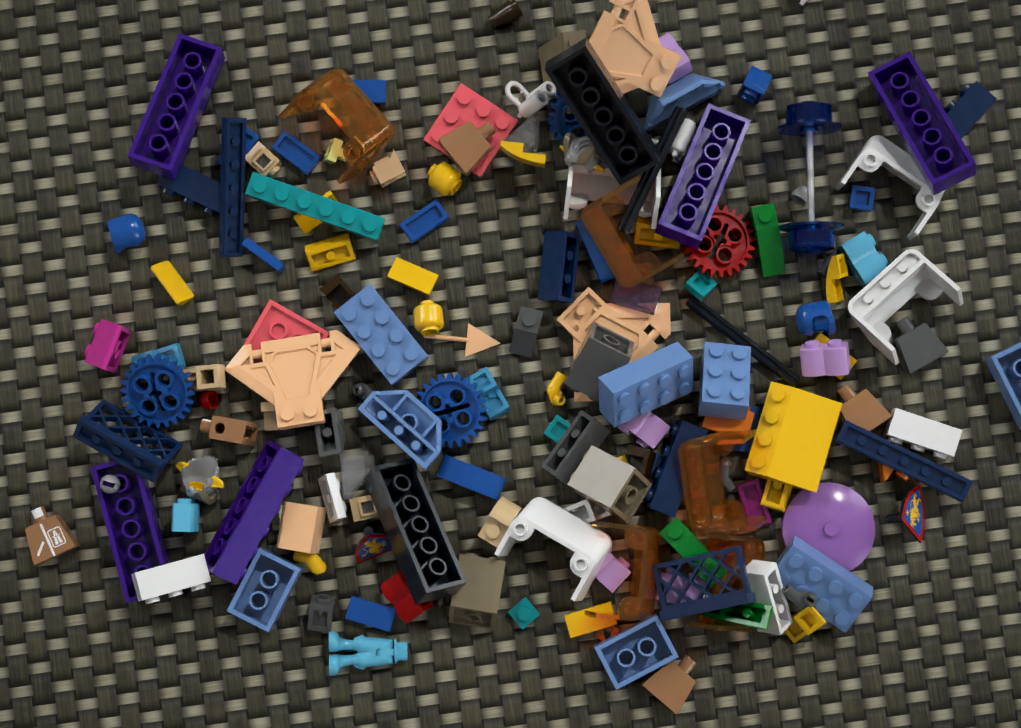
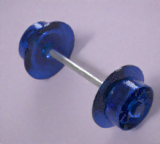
(807, 120)

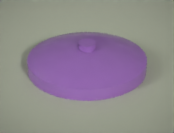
(831, 521)

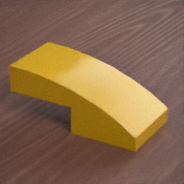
(515, 150)
(836, 270)
(804, 623)
(582, 624)

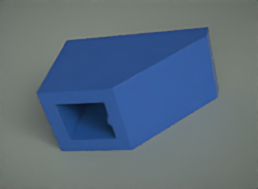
(754, 85)

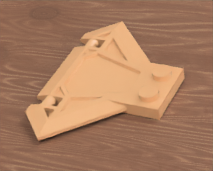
(633, 49)
(619, 319)
(295, 374)

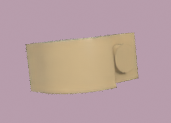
(208, 377)
(499, 521)

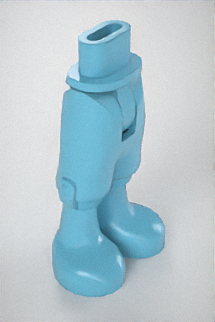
(370, 652)

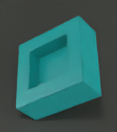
(700, 285)
(557, 428)
(523, 613)

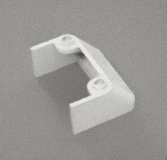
(882, 152)
(592, 186)
(891, 290)
(587, 541)

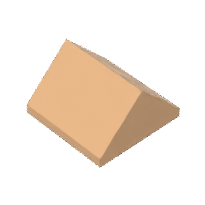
(301, 527)

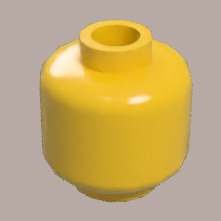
(444, 178)
(428, 318)

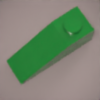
(768, 239)
(687, 545)
(746, 615)

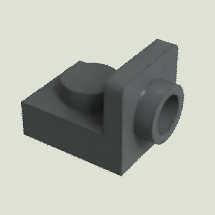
(321, 613)

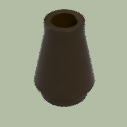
(507, 13)

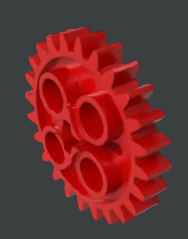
(736, 251)

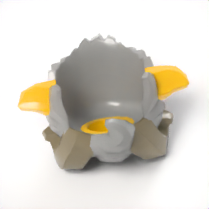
(581, 151)
(201, 479)

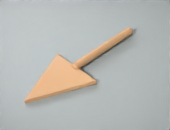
(475, 341)

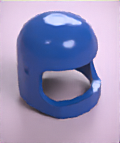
(126, 231)
(814, 317)

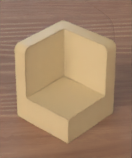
(270, 419)

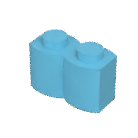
(863, 257)
(185, 515)

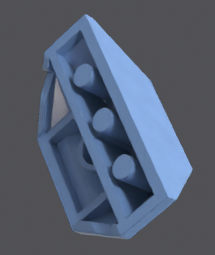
(685, 93)
(406, 423)

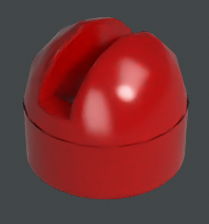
(208, 400)

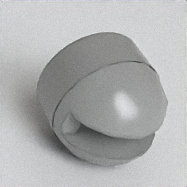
(799, 195)
(111, 479)

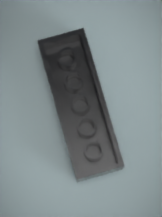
(602, 111)
(414, 530)

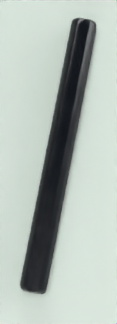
(649, 176)
(741, 339)

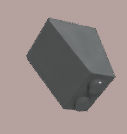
(598, 355)

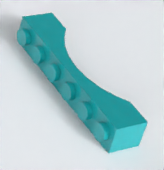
(315, 206)

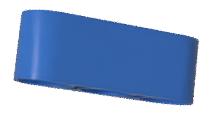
(597, 260)
(471, 477)

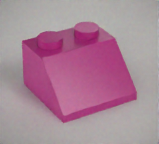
(107, 345)

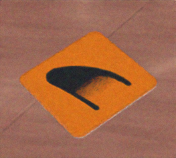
(606, 632)

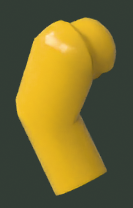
(554, 390)
(311, 560)

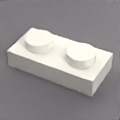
(332, 499)

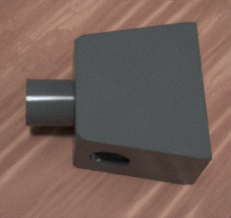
(917, 345)

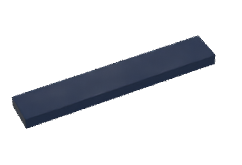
(232, 186)
(903, 461)

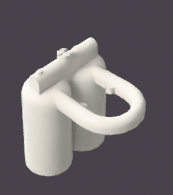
(534, 101)
(683, 140)

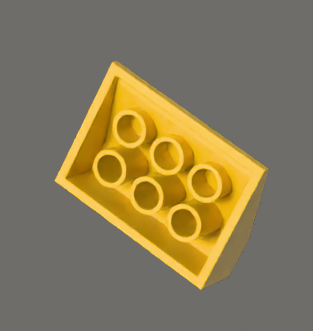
(793, 437)

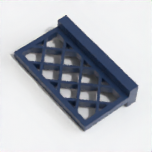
(123, 449)
(706, 604)

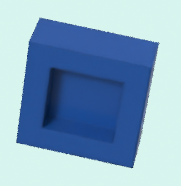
(861, 198)

